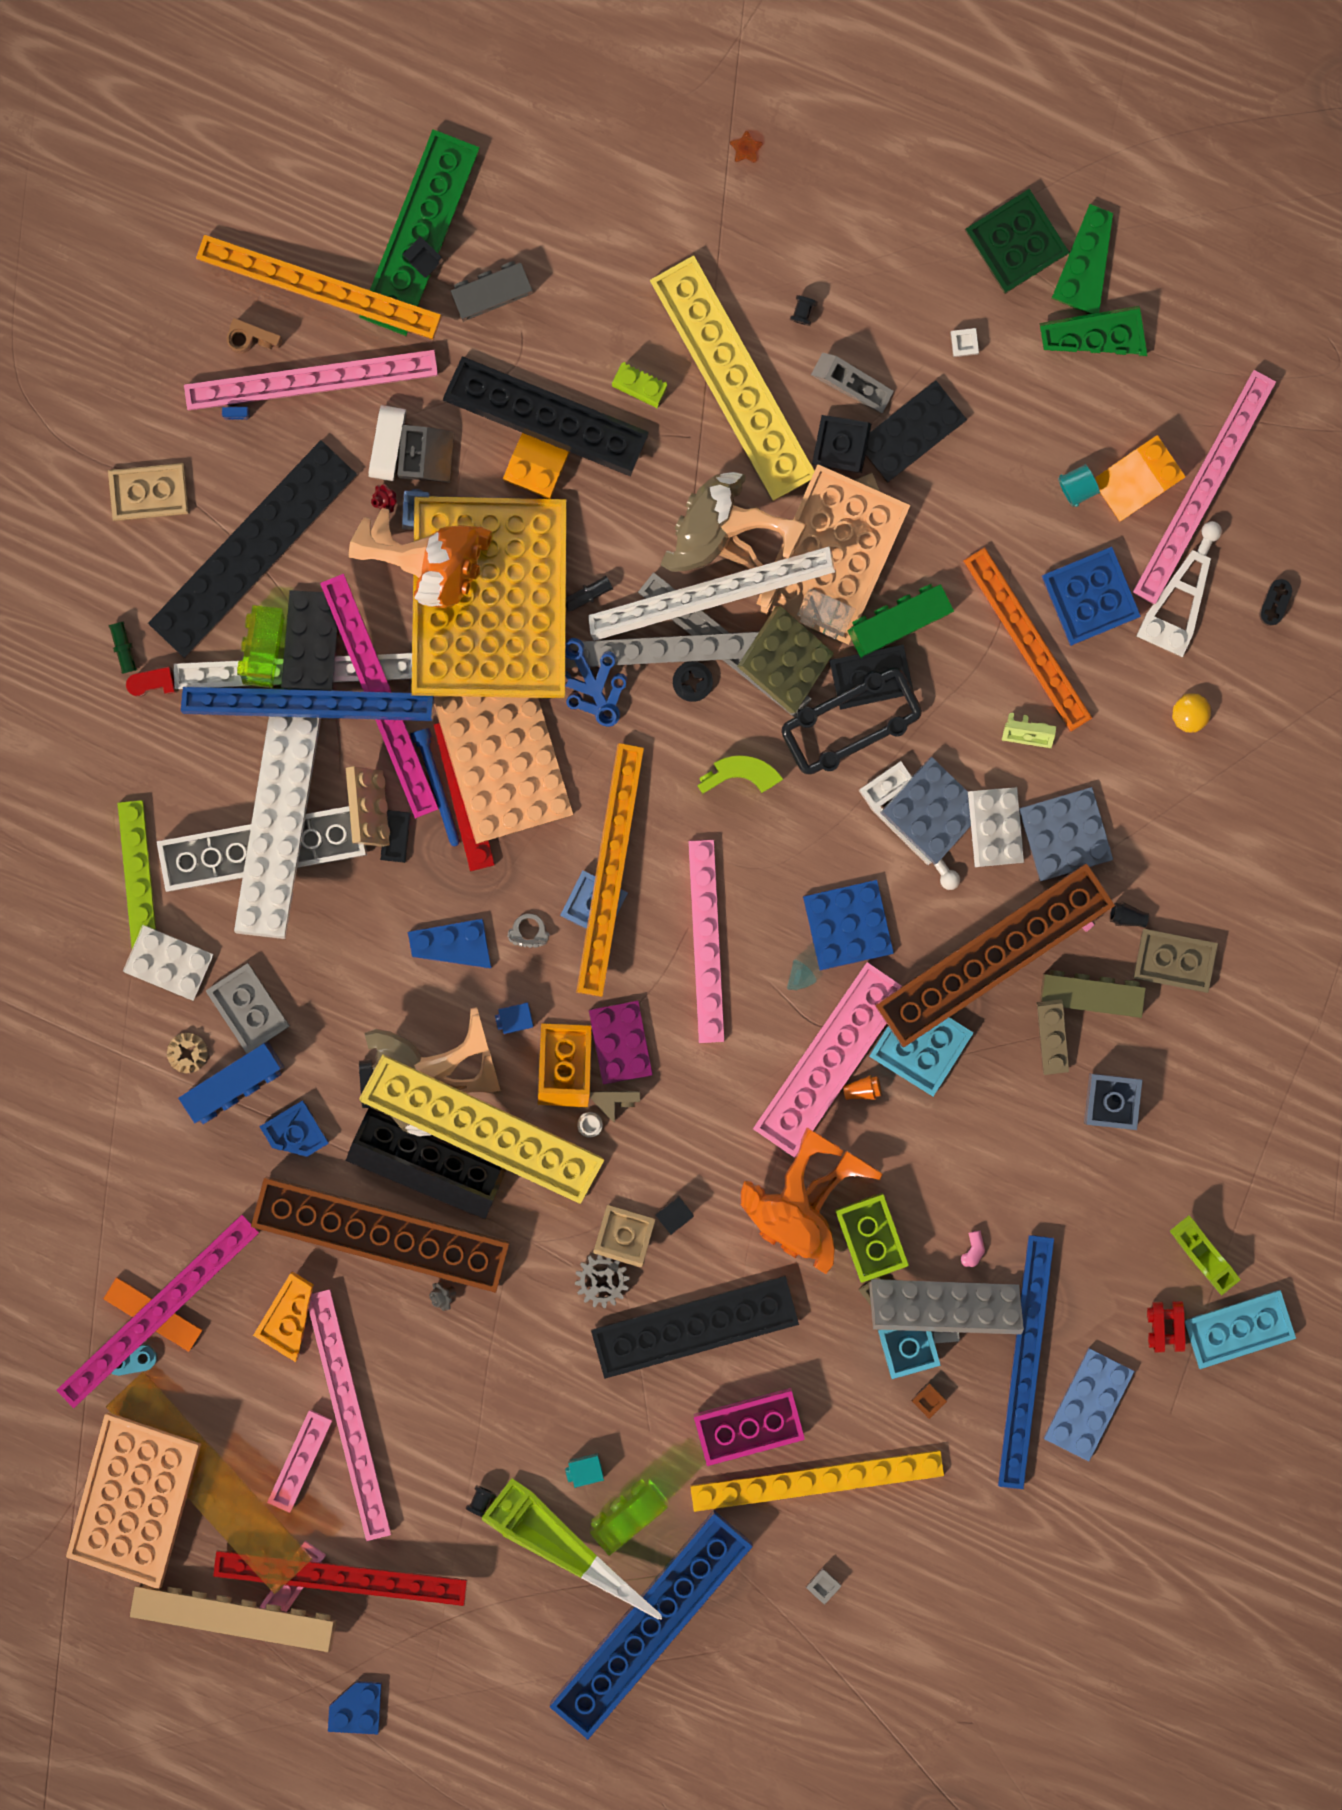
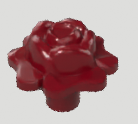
(384, 498)

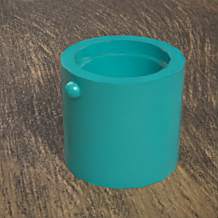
(1078, 485)

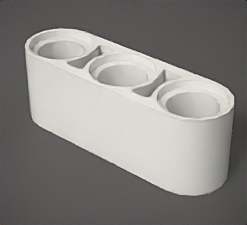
(387, 443)

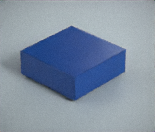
(235, 413)

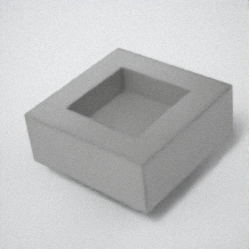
(823, 1586)

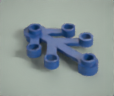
(594, 686)

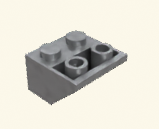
(425, 454)

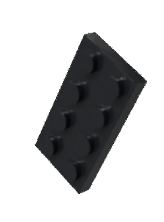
(913, 431)
(309, 643)

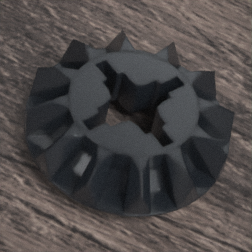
(699, 671)

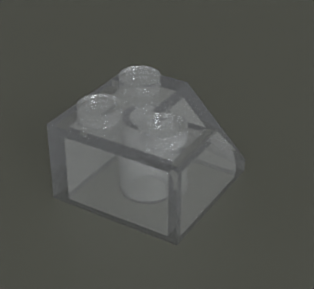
(825, 612)

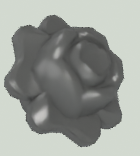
(442, 1296)

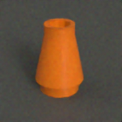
(865, 1088)

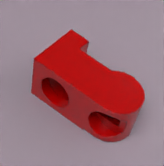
(141, 683)

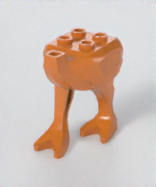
(795, 1214)

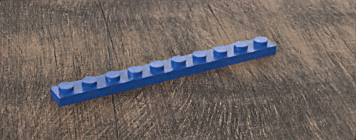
(306, 703)
(1025, 1362)

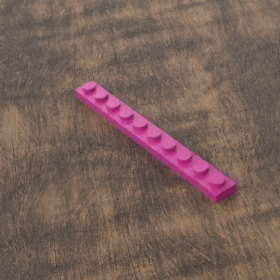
(374, 680)
(157, 1311)

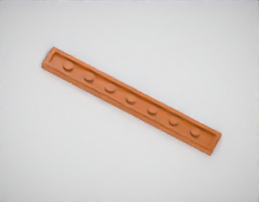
(1027, 639)

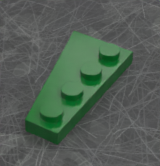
(1084, 270)
(1107, 331)

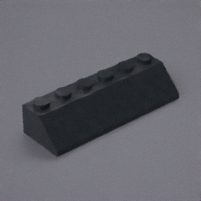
(425, 1164)

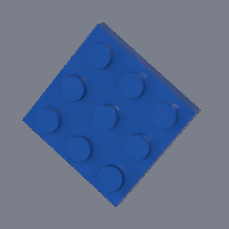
(1091, 596)
(848, 925)

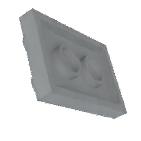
(247, 1008)

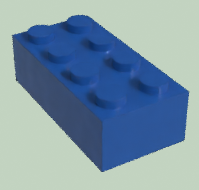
(231, 1082)

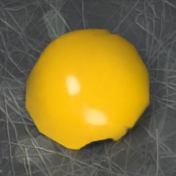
(1191, 712)

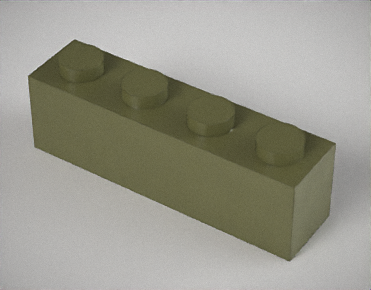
(1094, 995)

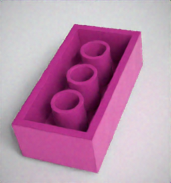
(749, 1427)

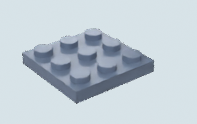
(930, 810)
(1065, 834)

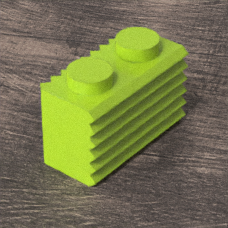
(639, 385)

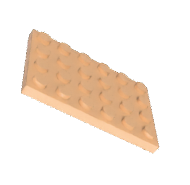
(859, 530)
(502, 763)
(133, 1500)

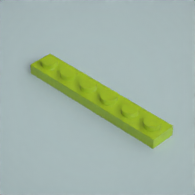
(136, 867)

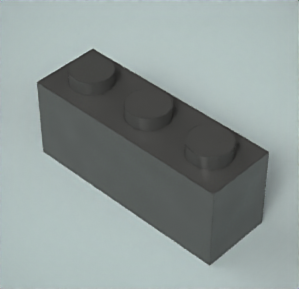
(491, 291)

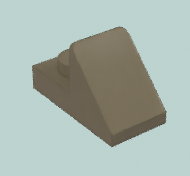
(606, 1100)

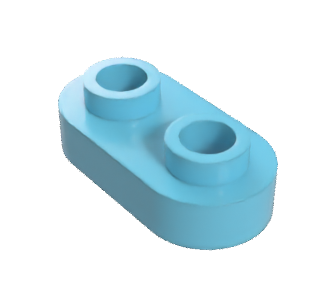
(133, 1364)

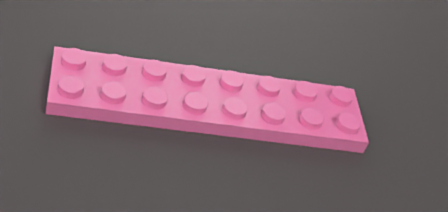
(827, 1061)

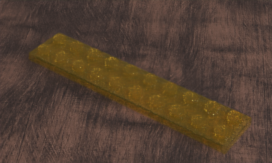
(219, 1490)

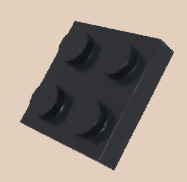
(841, 444)

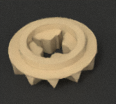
(199, 1053)

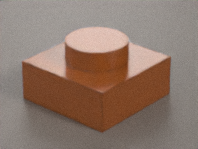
(929, 1400)

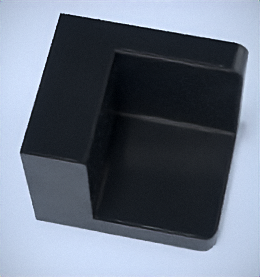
(423, 257)
(674, 1215)

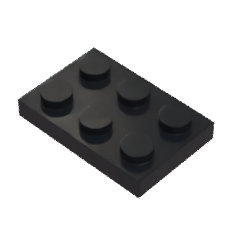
(852, 669)

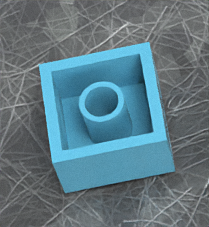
(908, 1351)

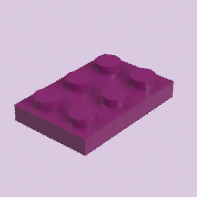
(620, 1042)

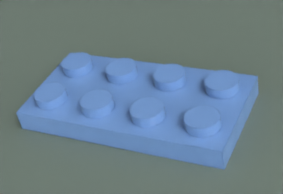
(1088, 1404)

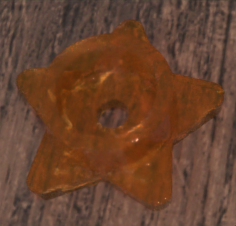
(739, 145)

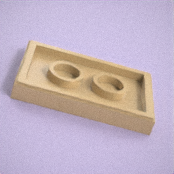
(148, 492)

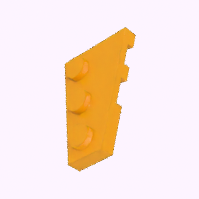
(286, 1318)

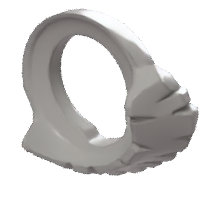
(539, 940)

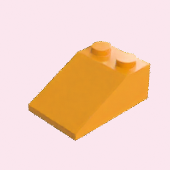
(535, 466)
(1139, 478)
(564, 1065)

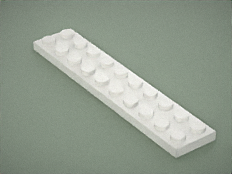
(277, 826)

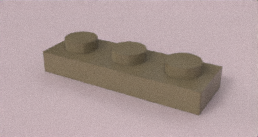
(1052, 1037)

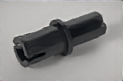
(588, 593)

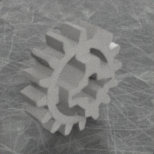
(595, 1289)

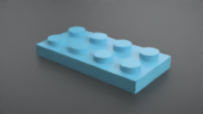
(1239, 1329)

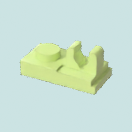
(1028, 733)

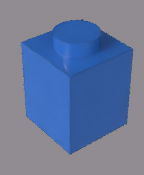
(514, 1018)

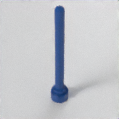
(422, 740)

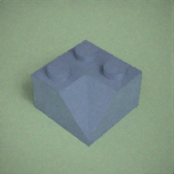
(1113, 1101)

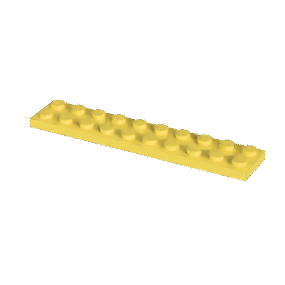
(733, 378)
(481, 1129)

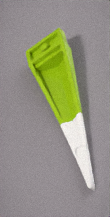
(532, 1525)

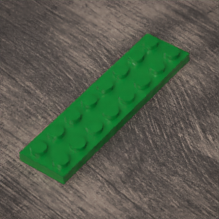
(426, 214)

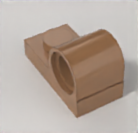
(265, 338)

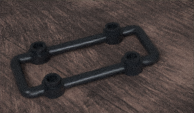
(895, 725)

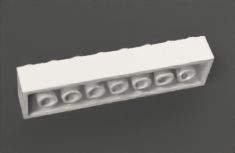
(222, 853)

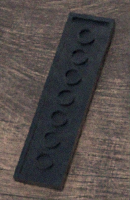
(546, 416)
(694, 1327)

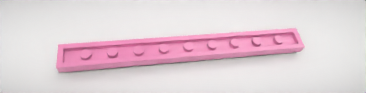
(311, 380)
(1204, 487)
(348, 1415)

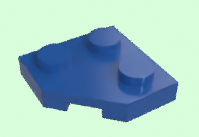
(295, 1131)
(357, 1709)

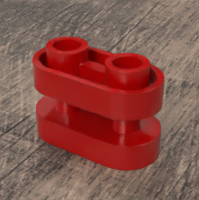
(1156, 1316)

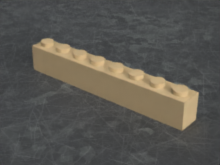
(234, 1618)

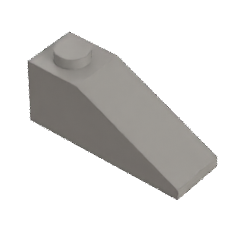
(852, 382)

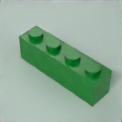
(900, 620)

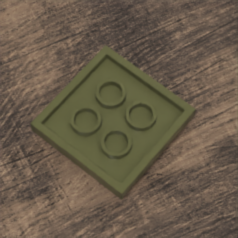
(785, 659)

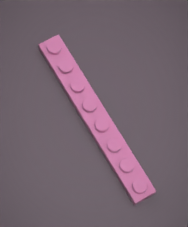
(706, 941)

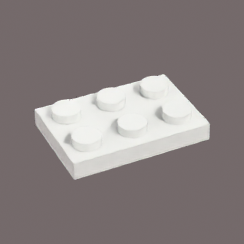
(995, 827)
(168, 962)

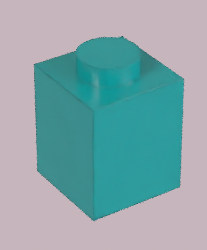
(585, 1470)

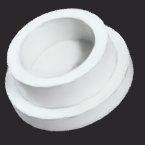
(590, 1124)

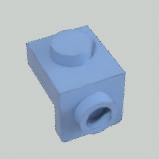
(408, 507)

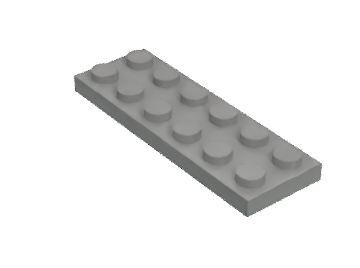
(946, 1306)

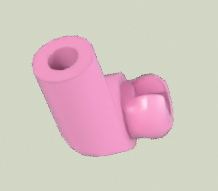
(976, 1251)

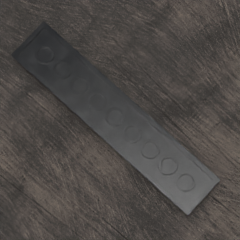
(252, 549)

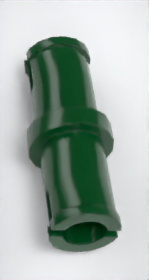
(122, 647)

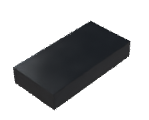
(399, 832)

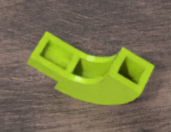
(743, 767)
(1204, 1255)

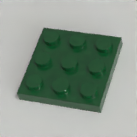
(1017, 241)

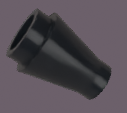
(1127, 915)

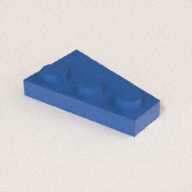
(452, 943)

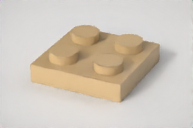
(624, 1236)

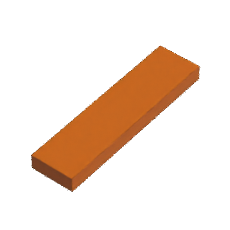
(132, 1301)

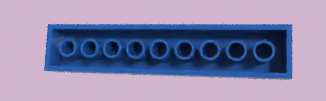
(642, 1638)

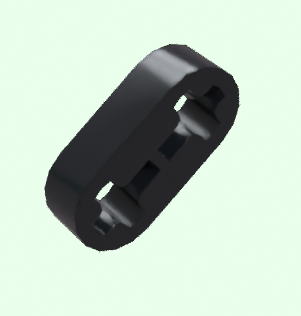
(1269, 600)
(365, 1073)

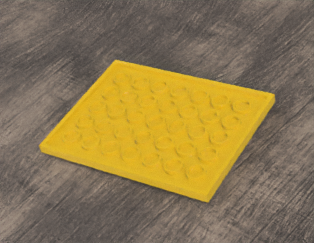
(511, 623)

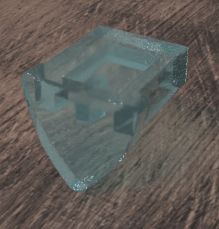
(800, 976)

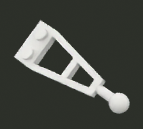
(1163, 633)
(883, 789)

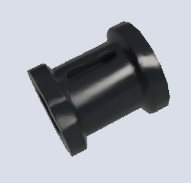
(803, 310)
(480, 1501)

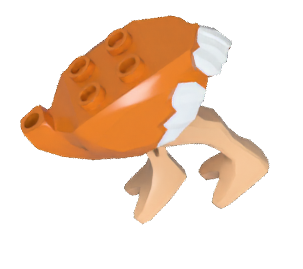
(441, 562)

